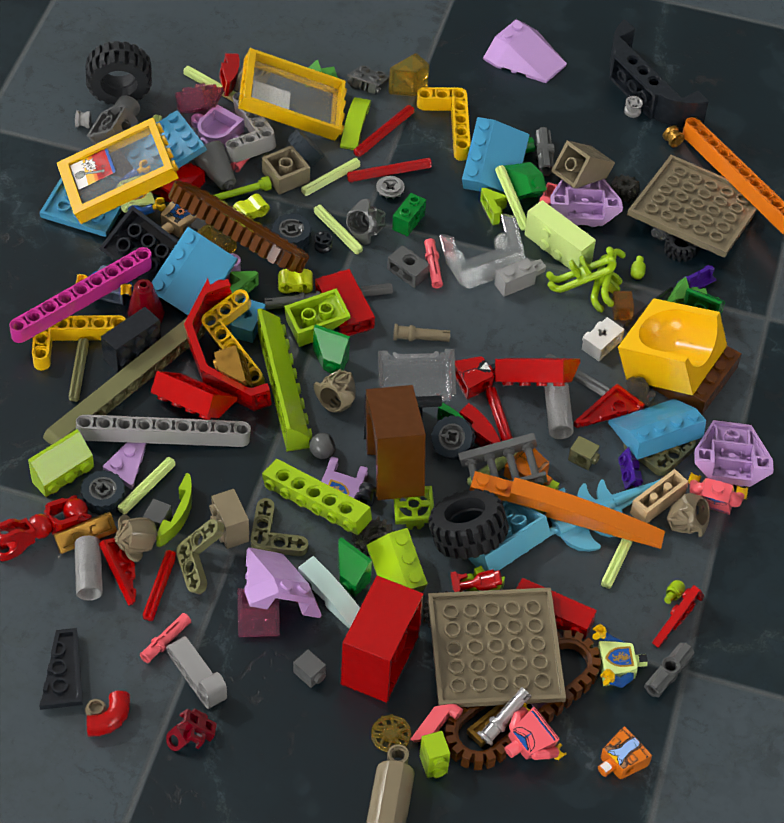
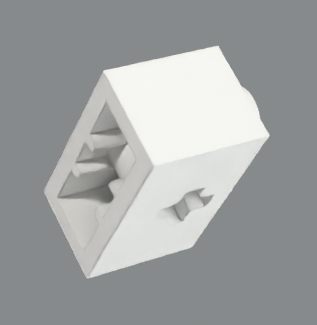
(602, 338)

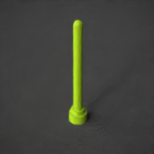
(263, 184)

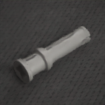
(498, 723)

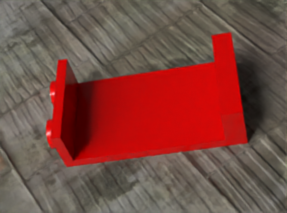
(360, 313)

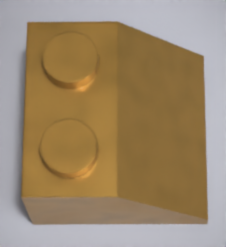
(234, 365)

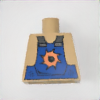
(176, 219)

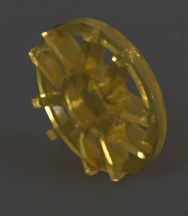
(391, 732)

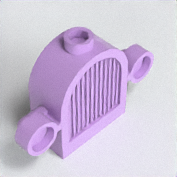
(217, 125)

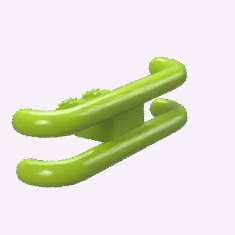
(583, 274)
(608, 282)

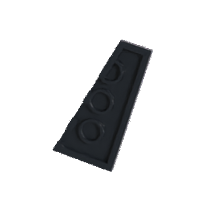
(63, 672)

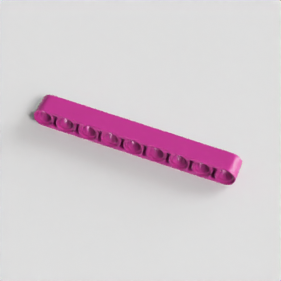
(80, 295)

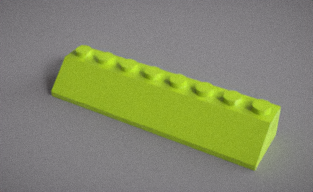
(282, 381)

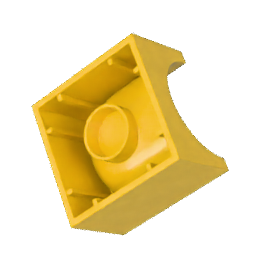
(673, 346)

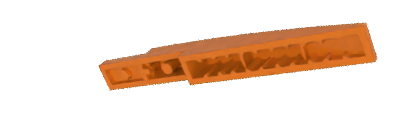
(570, 509)

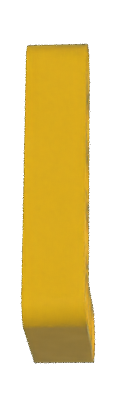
(450, 100)
(223, 320)
(70, 329)

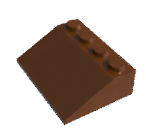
(712, 383)

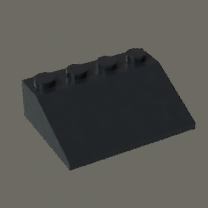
(139, 231)

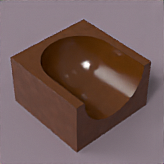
(397, 440)

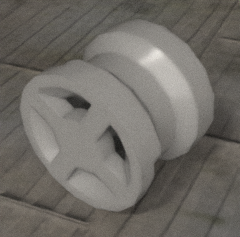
(633, 106)
(83, 119)

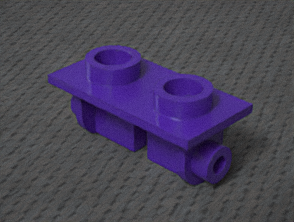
(701, 278)
(627, 465)

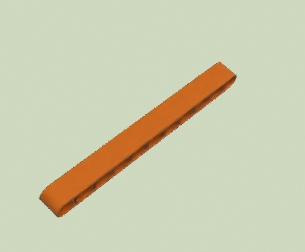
(735, 171)

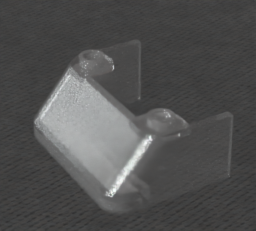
(483, 267)

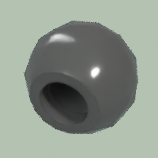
(322, 446)

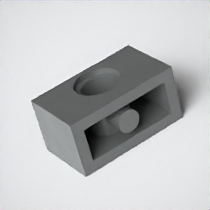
(408, 266)

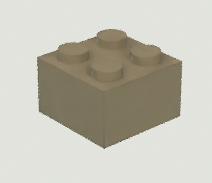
(286, 169)
(229, 510)

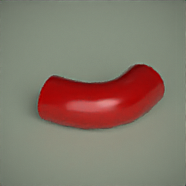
(112, 718)

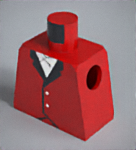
(474, 375)

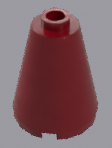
(145, 296)

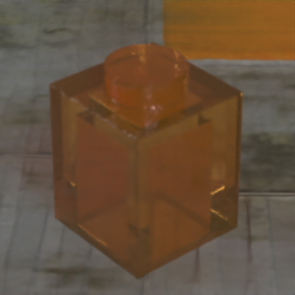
(623, 305)

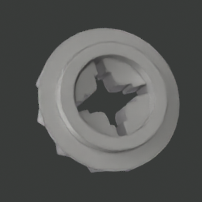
(390, 181)

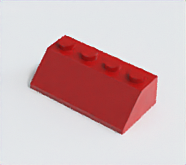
(536, 370)
(192, 394)

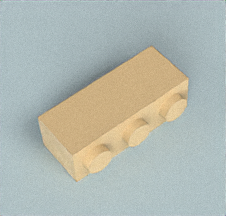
(659, 496)

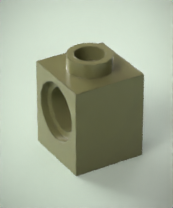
(584, 453)

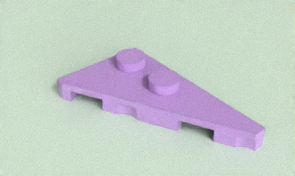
(126, 462)

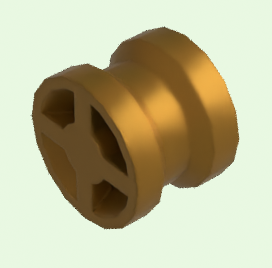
(673, 136)

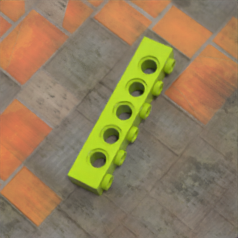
(317, 497)

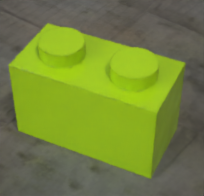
(434, 754)

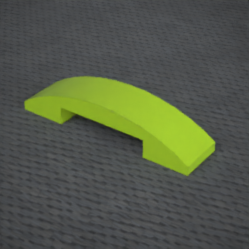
(354, 123)
(168, 529)

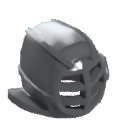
(368, 220)

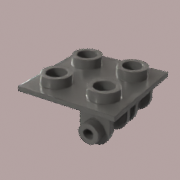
(371, 79)

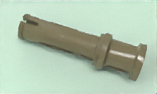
(412, 333)

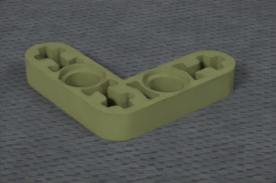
(660, 458)
(270, 538)
(189, 551)

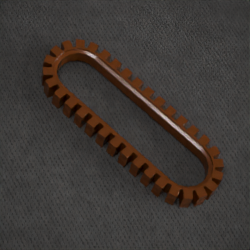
(238, 226)
(547, 711)

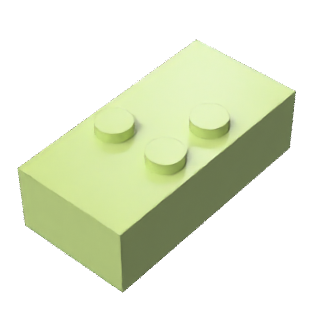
(558, 235)

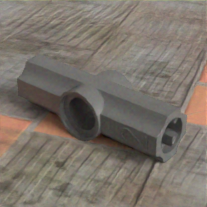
(544, 150)
(662, 677)

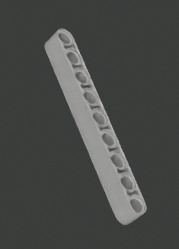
(164, 430)

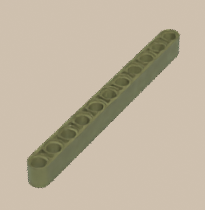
(125, 381)

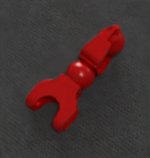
(24, 531)

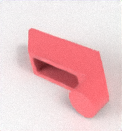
(546, 195)
(436, 719)

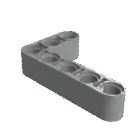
(258, 141)

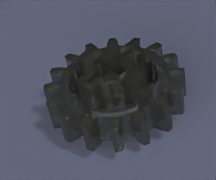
(370, 533)

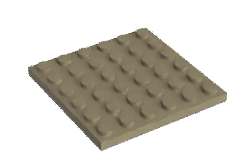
(694, 206)
(494, 646)

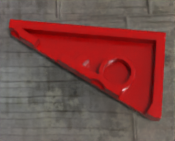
(611, 405)
(121, 567)
(679, 613)

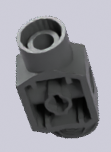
(115, 119)

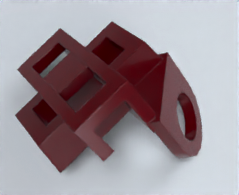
(193, 722)

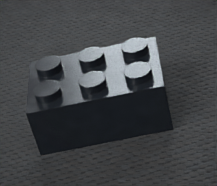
(130, 339)

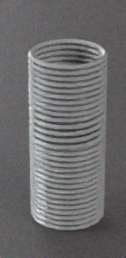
(558, 411)
(88, 568)

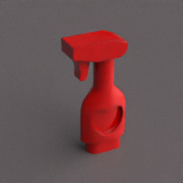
(482, 581)

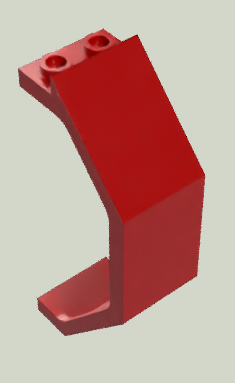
(210, 296)

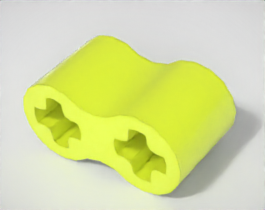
(253, 207)
(295, 282)

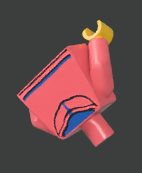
(717, 493)
(532, 736)

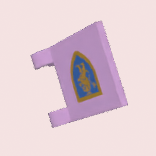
(342, 482)

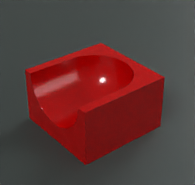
(381, 638)

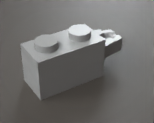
(518, 276)

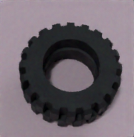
(118, 57)
(468, 524)

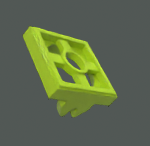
(414, 520)

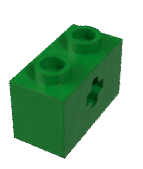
(409, 214)

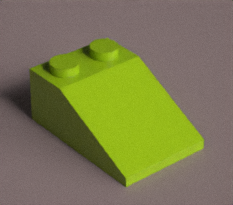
(323, 310)

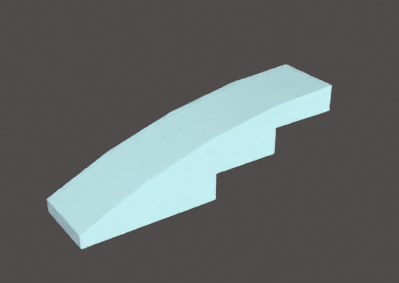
(330, 590)

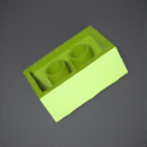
(60, 463)
(397, 560)

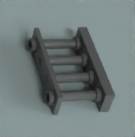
(507, 449)

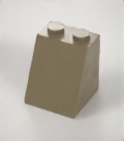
(581, 165)

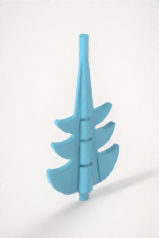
(579, 537)

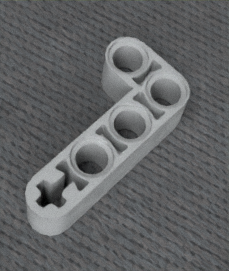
(208, 686)

